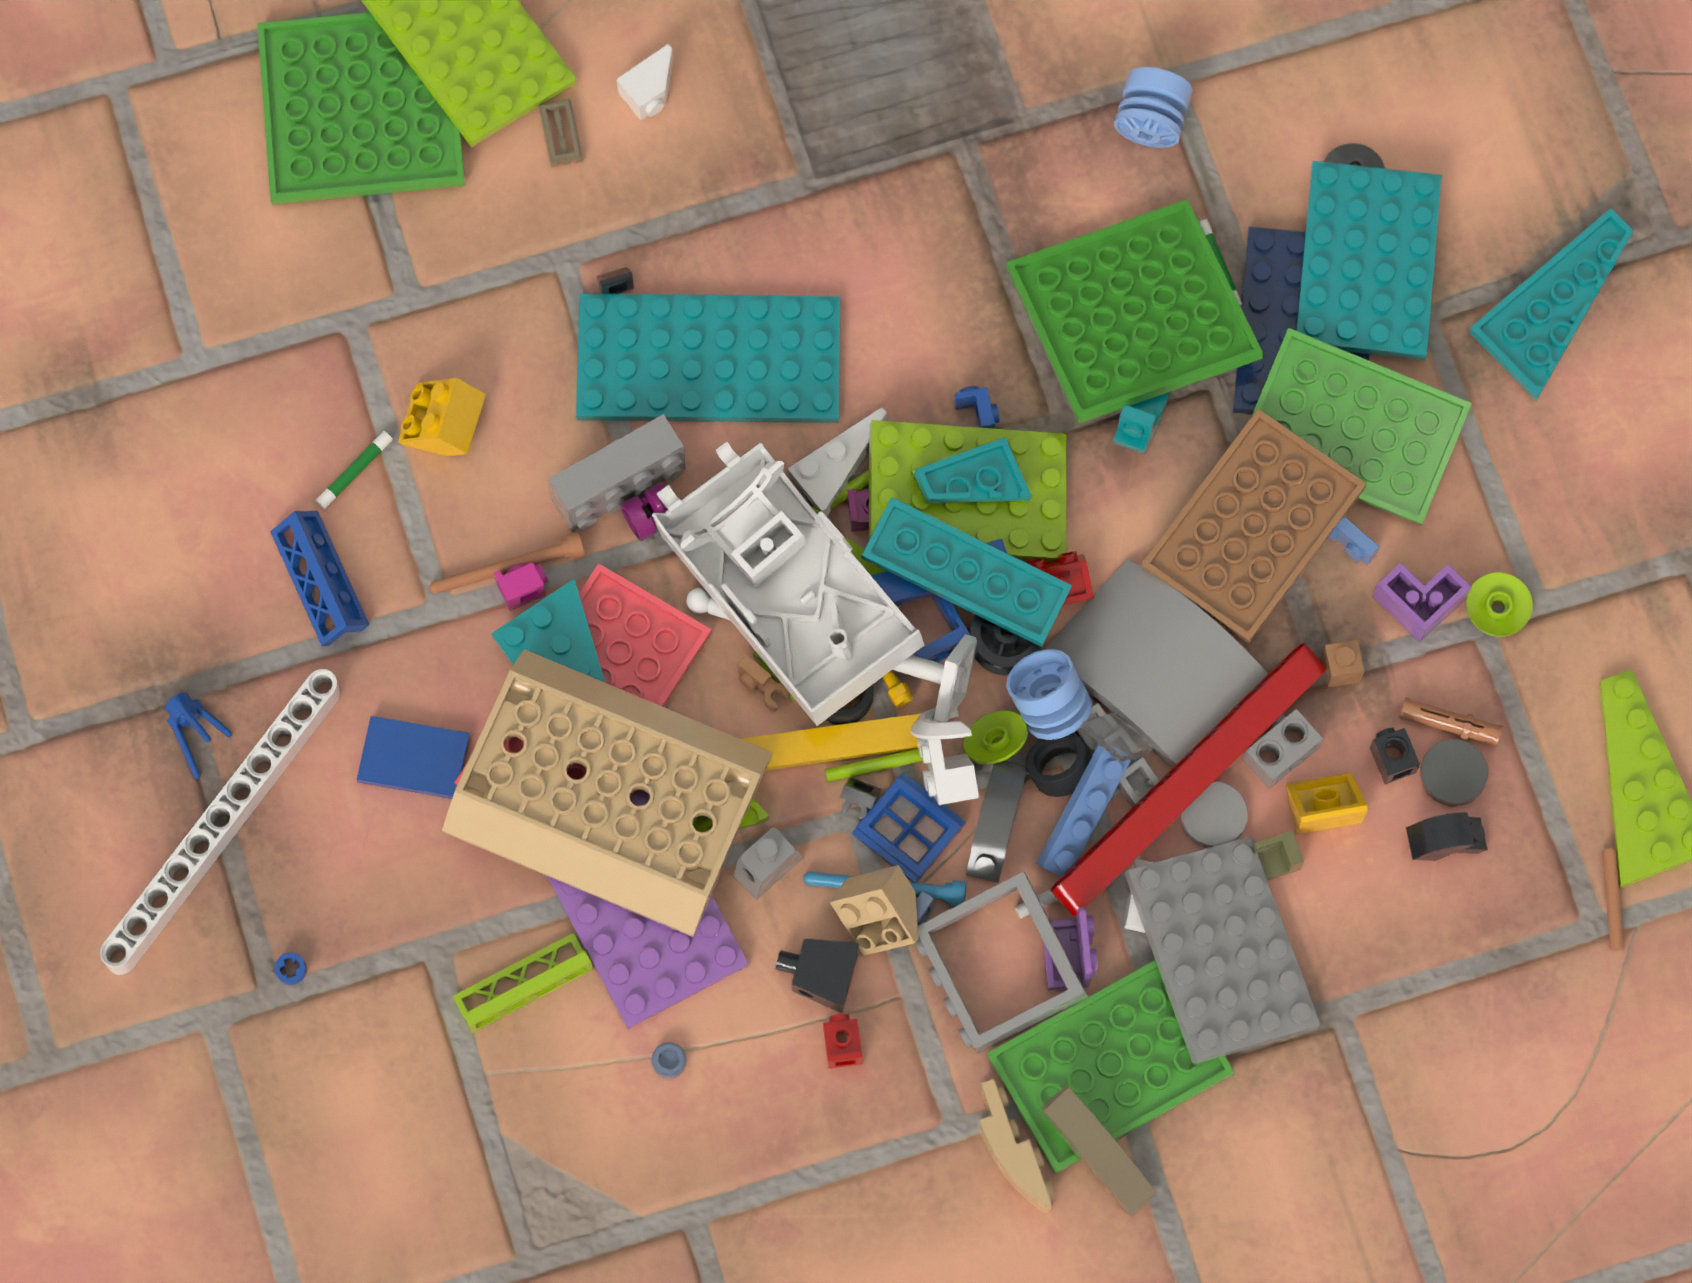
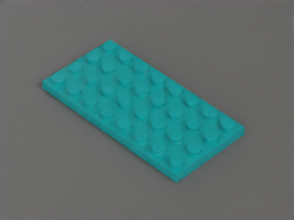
(708, 358)

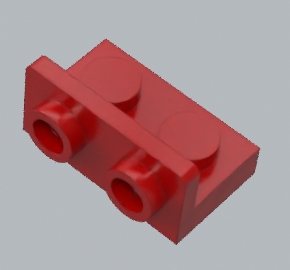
(1072, 570)

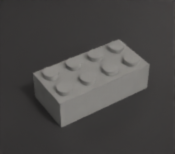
(617, 473)

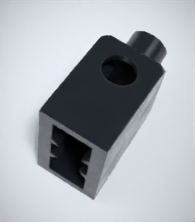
(821, 970)

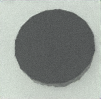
(1453, 772)

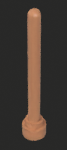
(569, 547)

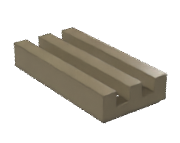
(565, 157)

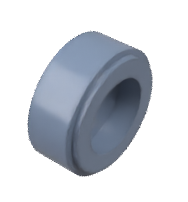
(669, 1060)

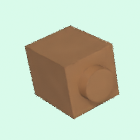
(1342, 663)

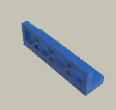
(324, 571)

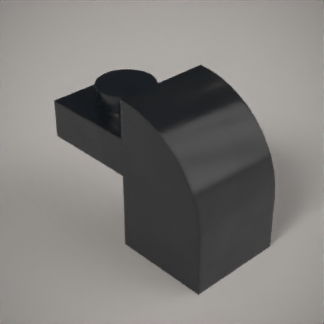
(1446, 835)

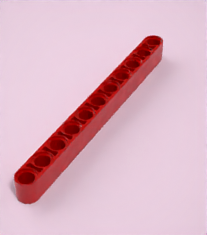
(1188, 779)

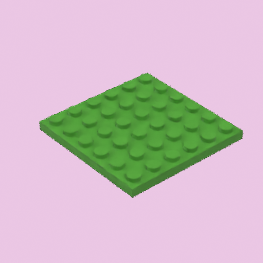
(349, 114)
(1133, 311)

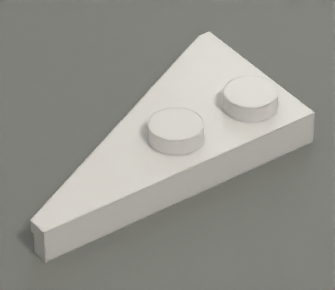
(830, 466)

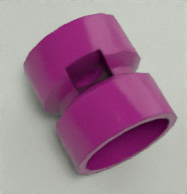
(636, 517)

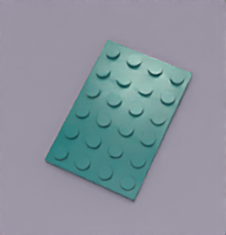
(1369, 259)

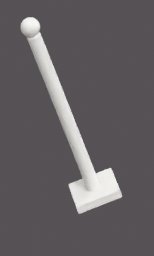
(952, 676)

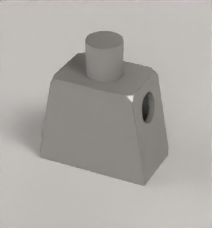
(767, 862)

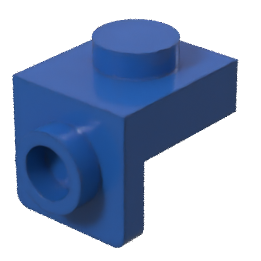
(972, 396)

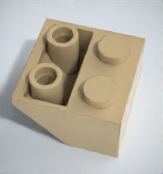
(878, 910)

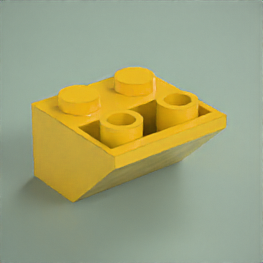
(442, 417)

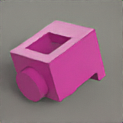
(521, 584)

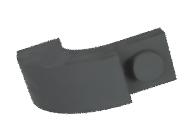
(996, 820)

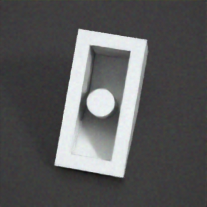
(647, 83)

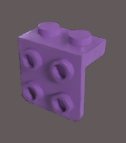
(1075, 938)

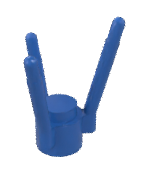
(185, 713)

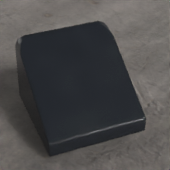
(616, 281)

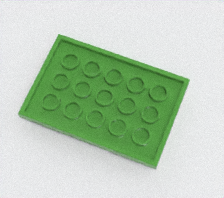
(1366, 420)
(1115, 1053)

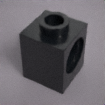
(1391, 768)

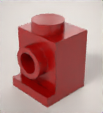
(842, 1053)

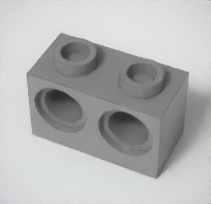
(1288, 753)

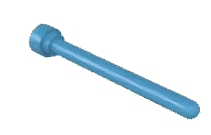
(952, 893)

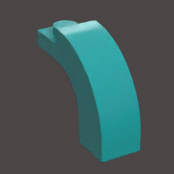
(1139, 423)

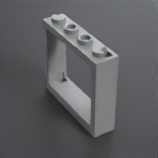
(954, 1000)

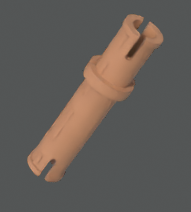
(1452, 722)

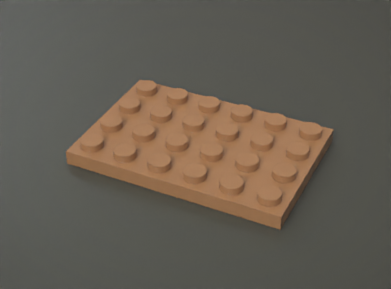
(1253, 525)

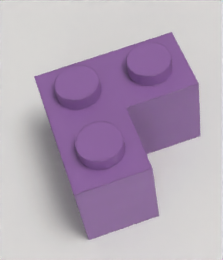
(1421, 606)

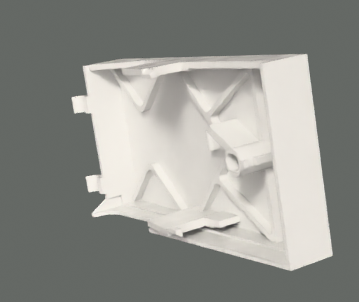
(813, 619)

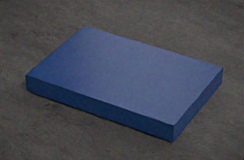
(412, 757)

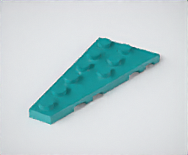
(1542, 315)
(555, 631)

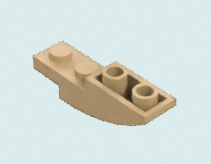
(1016, 1161)

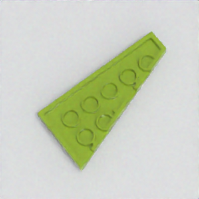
(1645, 788)

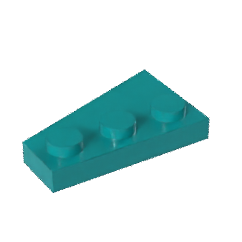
(974, 476)

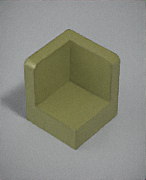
(1279, 855)

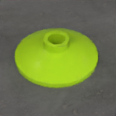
(1502, 590)
(995, 737)

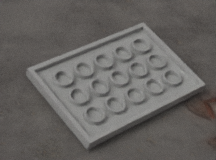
(1222, 950)

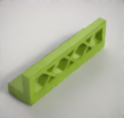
(526, 990)

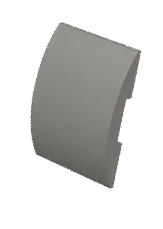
(1157, 660)

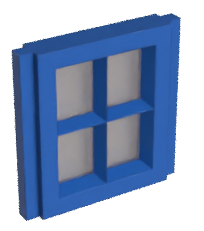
(908, 828)

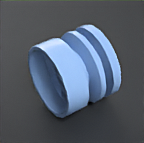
(1153, 107)
(1049, 694)

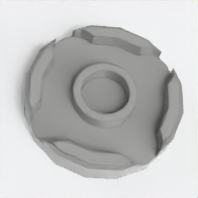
(1215, 816)

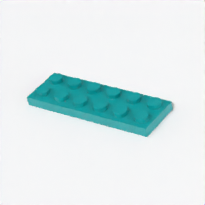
(966, 571)

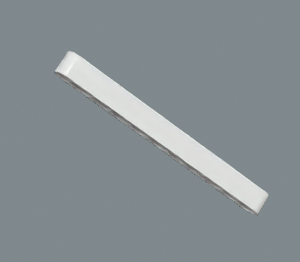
(220, 837)

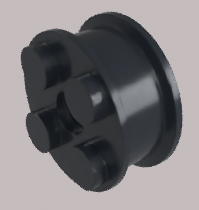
(995, 651)

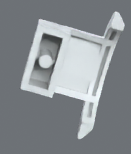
(752, 530)
(949, 777)

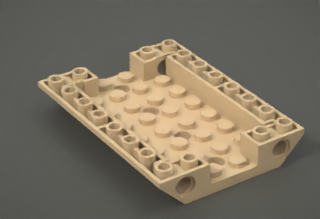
(588, 827)

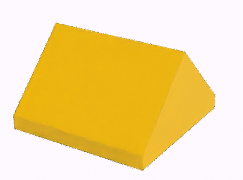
(1326, 803)

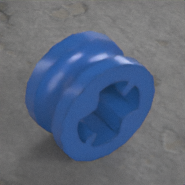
(300, 972)

